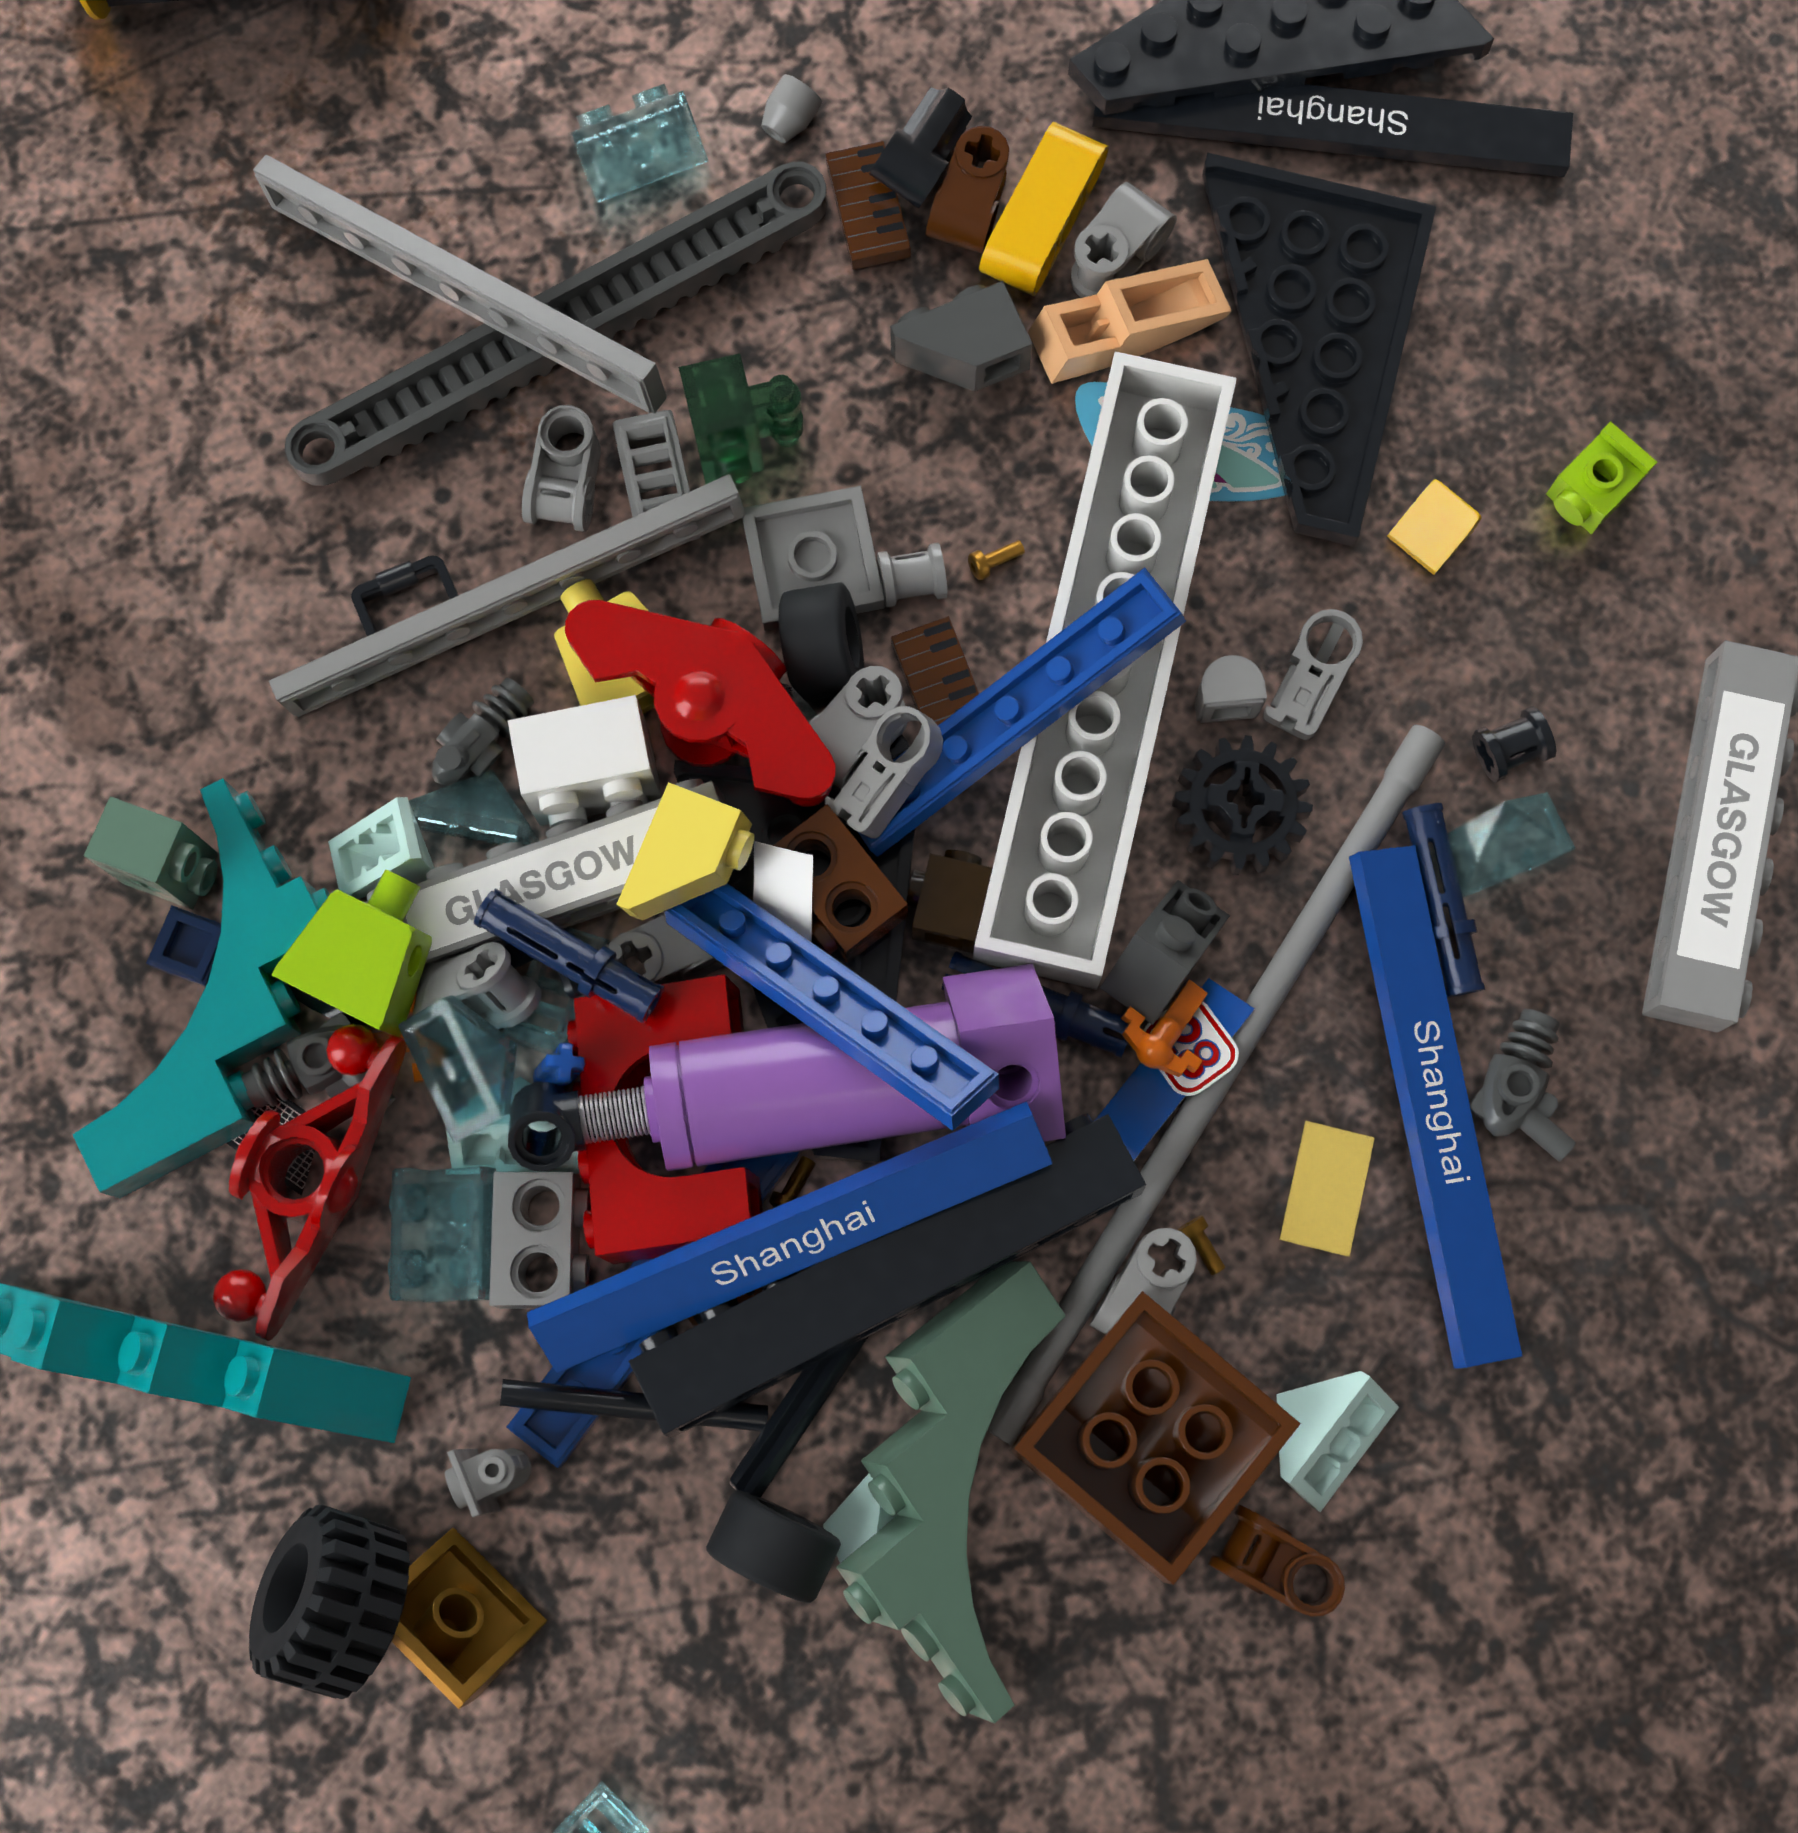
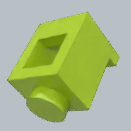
(1615, 462)

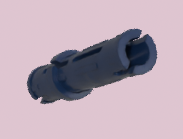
(1427, 826)
(590, 968)
(1070, 1013)

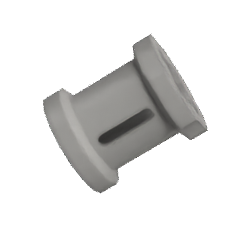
(912, 574)

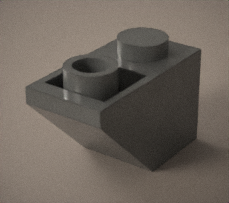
(965, 341)
(1165, 951)

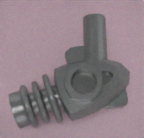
(472, 741)
(306, 1065)
(1516, 1086)

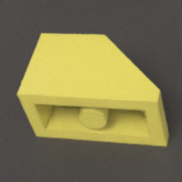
(685, 852)

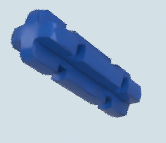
(559, 1066)

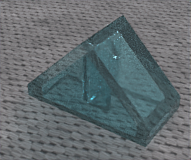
(462, 1064)

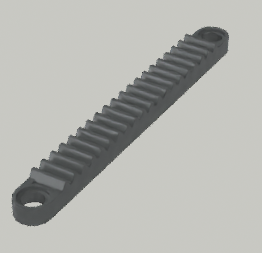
(602, 297)

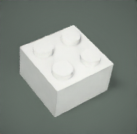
(584, 760)

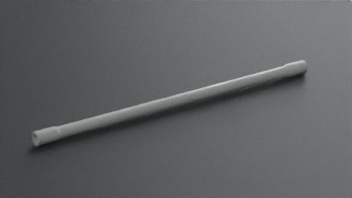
(1400, 780)

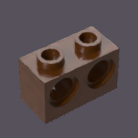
(848, 877)

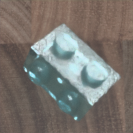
(637, 144)
(441, 1234)

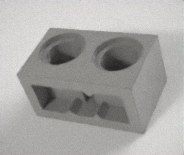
(519, 1241)

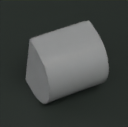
(1230, 690)

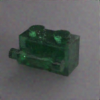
(733, 416)

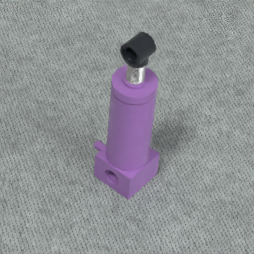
(798, 1090)

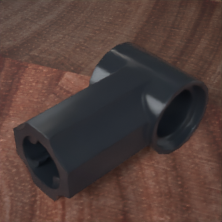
(919, 151)

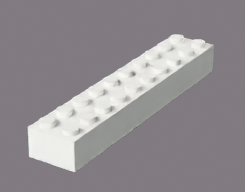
(1087, 772)

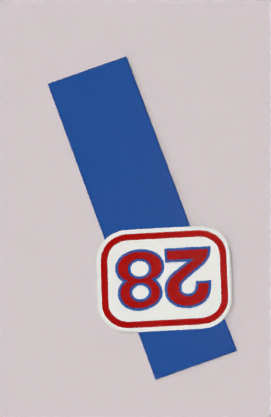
(1153, 1095)

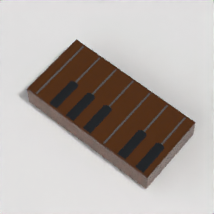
(867, 208)
(935, 669)

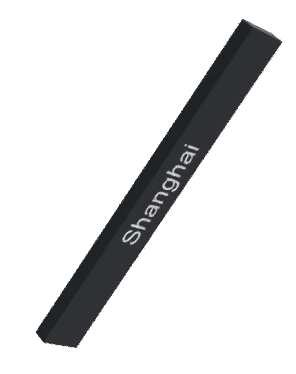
(1367, 126)

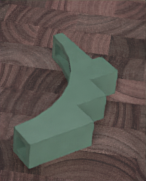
(917, 1564)

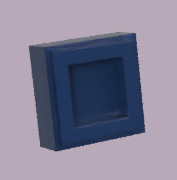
(186, 946)

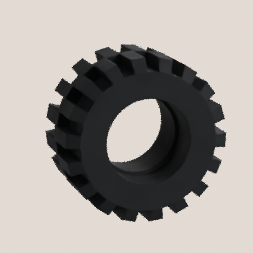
(329, 1602)

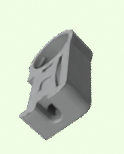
(1313, 683)
(882, 784)

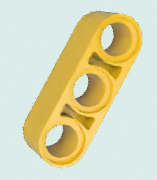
(1043, 208)

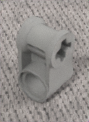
(1119, 239)
(559, 481)
(848, 721)
(664, 952)
(481, 985)
(1139, 1277)

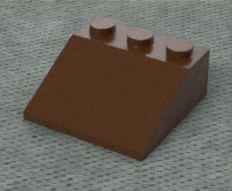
(1155, 1438)

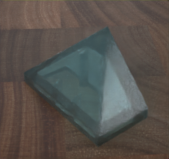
(474, 811)
(1508, 842)

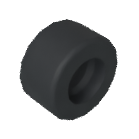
(820, 639)
(773, 1546)

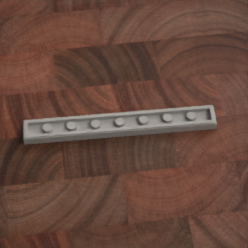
(462, 285)
(508, 597)

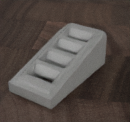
(646, 431)

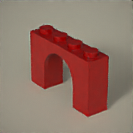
(633, 1210)

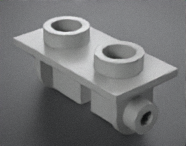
(482, 1477)

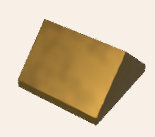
(462, 1619)

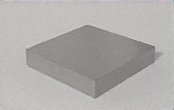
(811, 545)

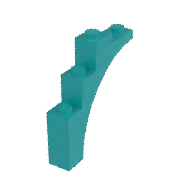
(193, 1094)
(200, 1365)

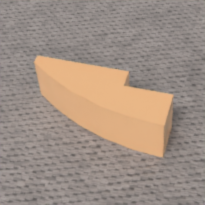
(1127, 317)

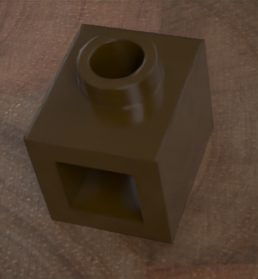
(949, 899)

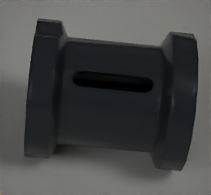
(1514, 744)

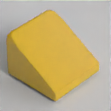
(1435, 526)

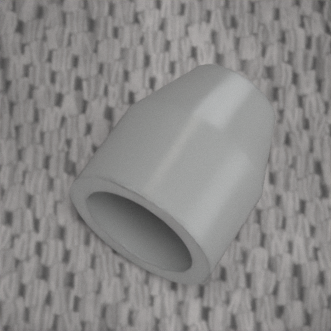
(789, 109)

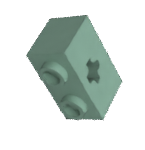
(152, 853)

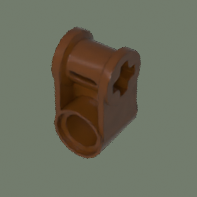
(970, 195)
(1275, 1562)

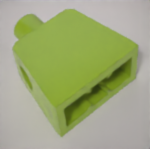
(362, 954)

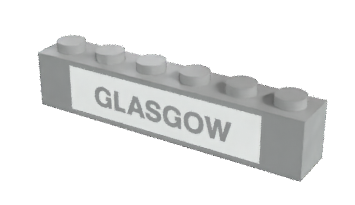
(1723, 838)
(561, 878)

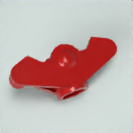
(711, 692)
(263, 1165)

